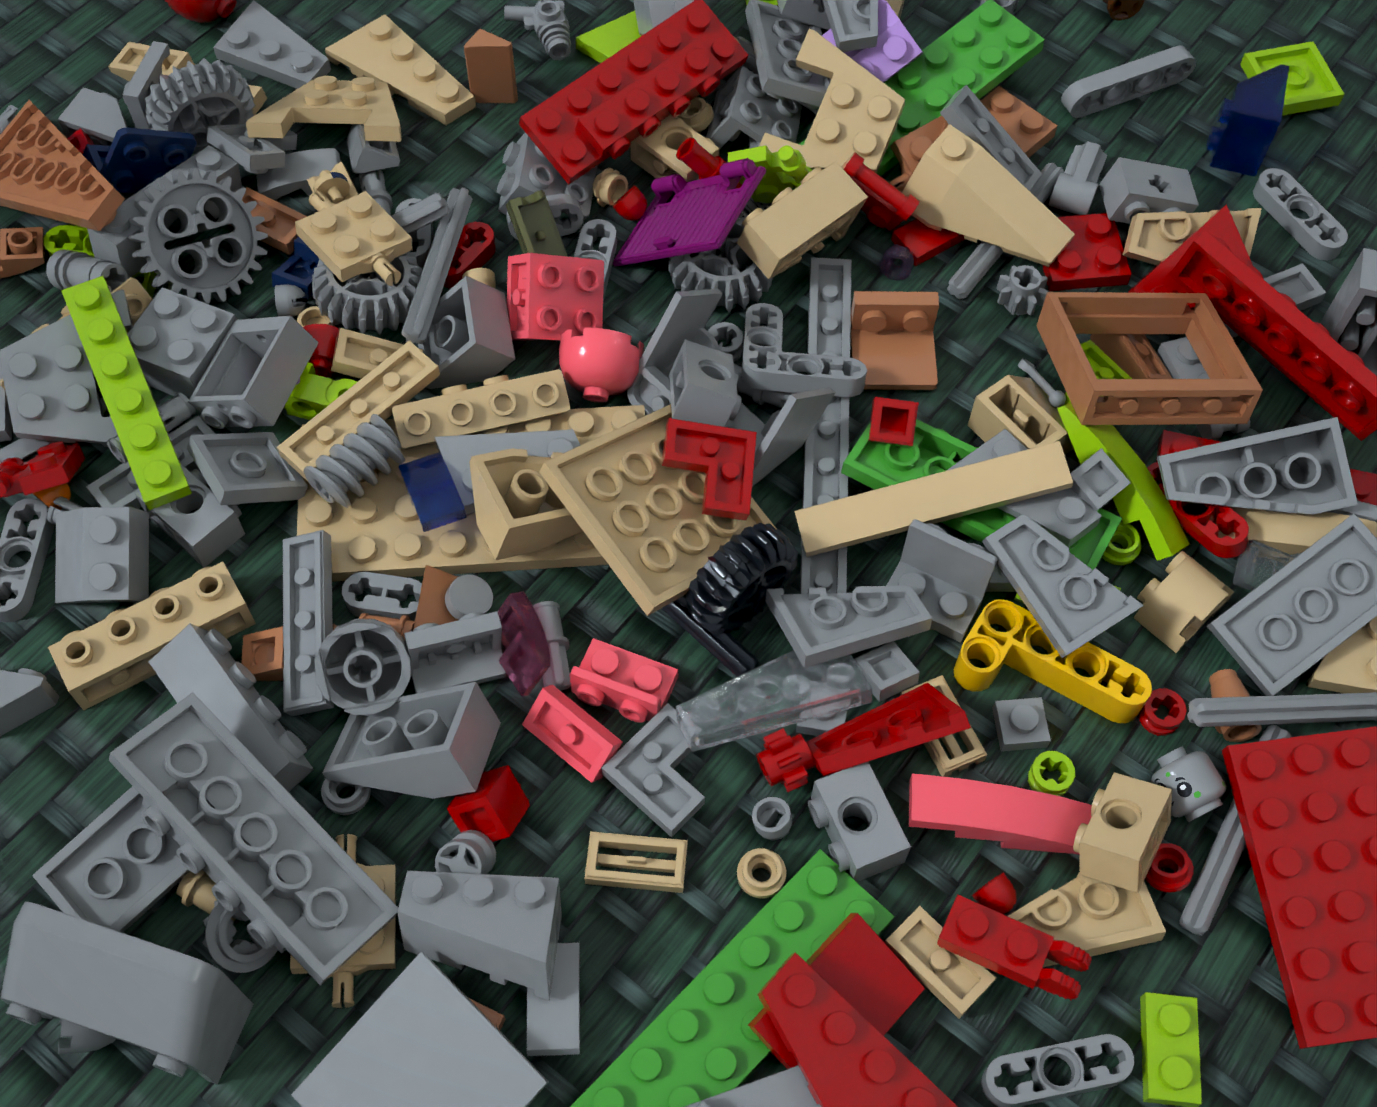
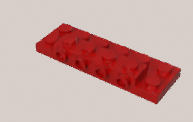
(634, 91)
(1281, 333)

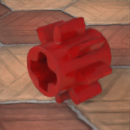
(785, 760)

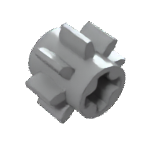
(1022, 290)

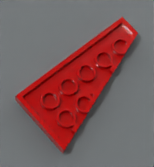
(838, 1048)

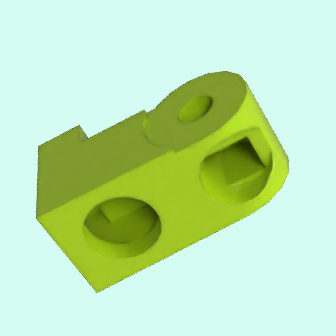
(314, 393)

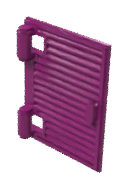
(695, 217)

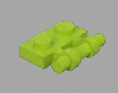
(782, 168)

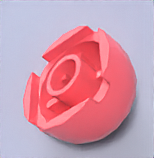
(599, 362)

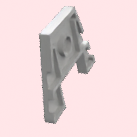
(53, 385)

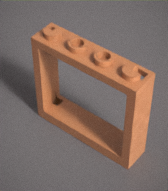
(1222, 399)

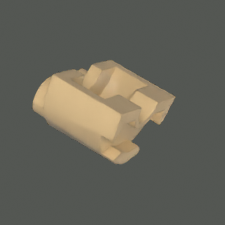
(1181, 601)

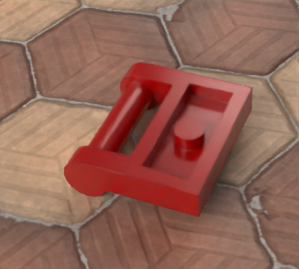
(885, 203)

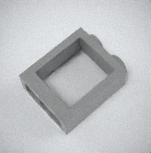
(284, 355)

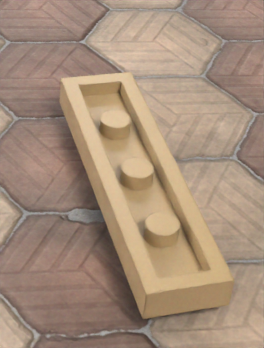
(387, 385)

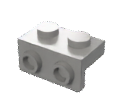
(456, 652)

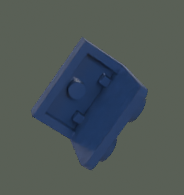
(140, 156)

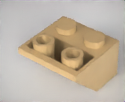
(1022, 410)

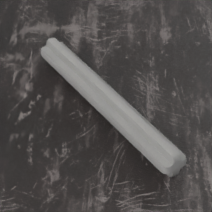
(986, 254)
(436, 267)
(1282, 709)
(1219, 863)

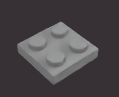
(245, 468)

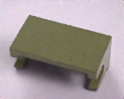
(535, 225)

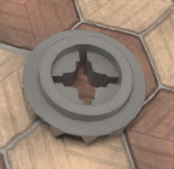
(236, 956)

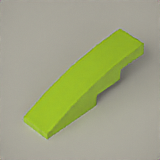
(1142, 497)

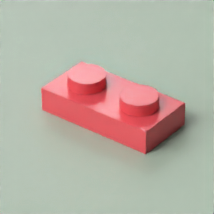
(571, 732)

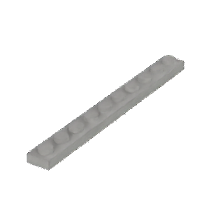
(829, 440)

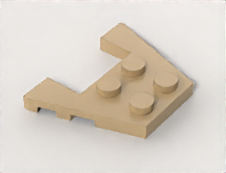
(332, 102)
(854, 114)

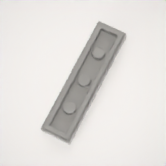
(305, 618)

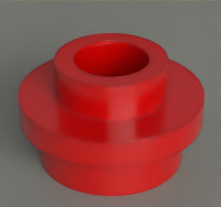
(1170, 857)

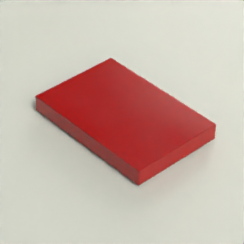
(862, 972)

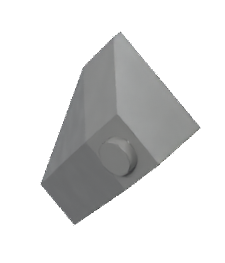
(1278, 471)

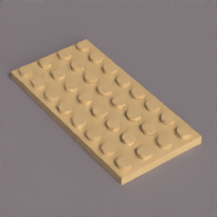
(386, 537)

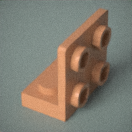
(895, 338)

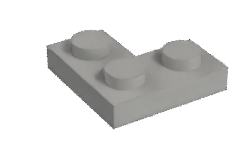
(253, 154)
(647, 773)

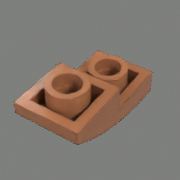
(21, 250)

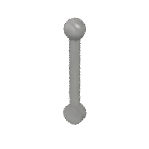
(1056, 398)

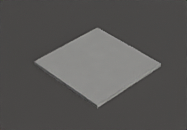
(422, 1050)

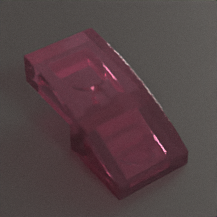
(525, 643)

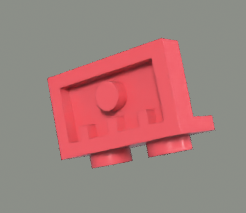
(622, 681)

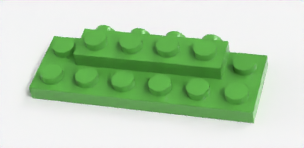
(937, 451)

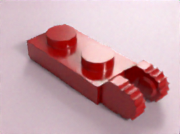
(1011, 948)

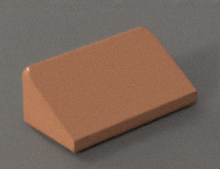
(490, 68)
(1132, 354)

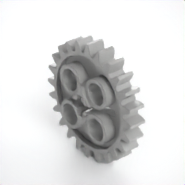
(187, 201)

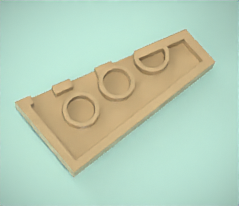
(391, 56)

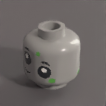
(1193, 782)

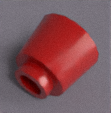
(323, 354)

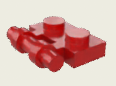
(48, 469)

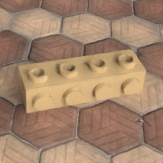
(117, 649)

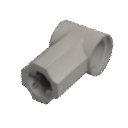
(1078, 183)

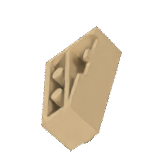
(801, 219)

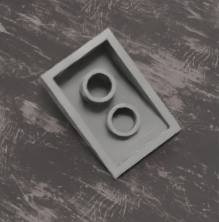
(420, 745)

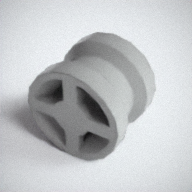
(454, 859)

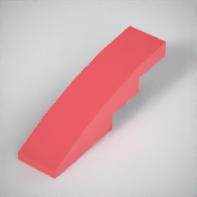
(996, 813)

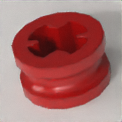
(1174, 717)

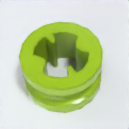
(1051, 760)

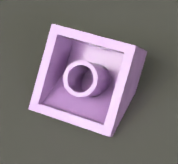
(894, 46)

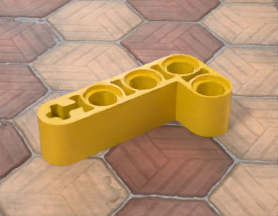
(1049, 669)

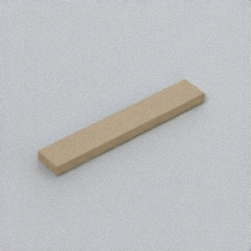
(934, 498)

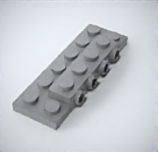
(251, 839)

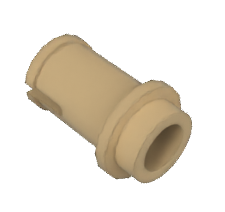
(197, 890)

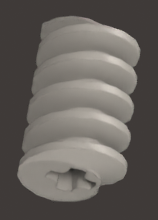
(355, 461)

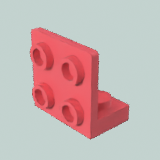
(553, 295)

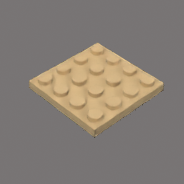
(640, 512)

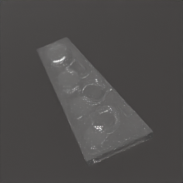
(771, 699)

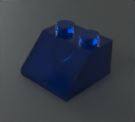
(1248, 122)

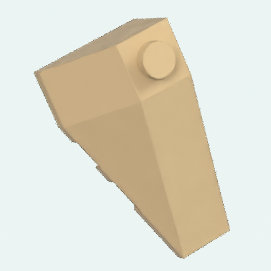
(977, 197)
(516, 504)

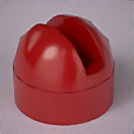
(631, 204)
(997, 894)

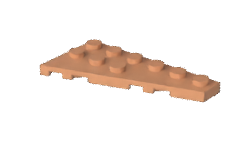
(50, 176)

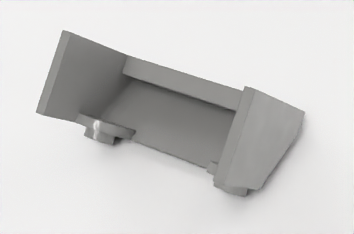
(686, 320)
(124, 990)

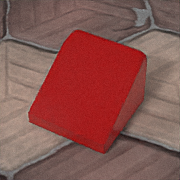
(893, 421)

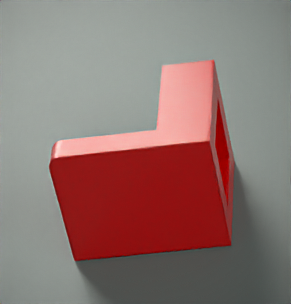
(494, 806)

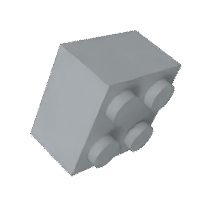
(178, 340)

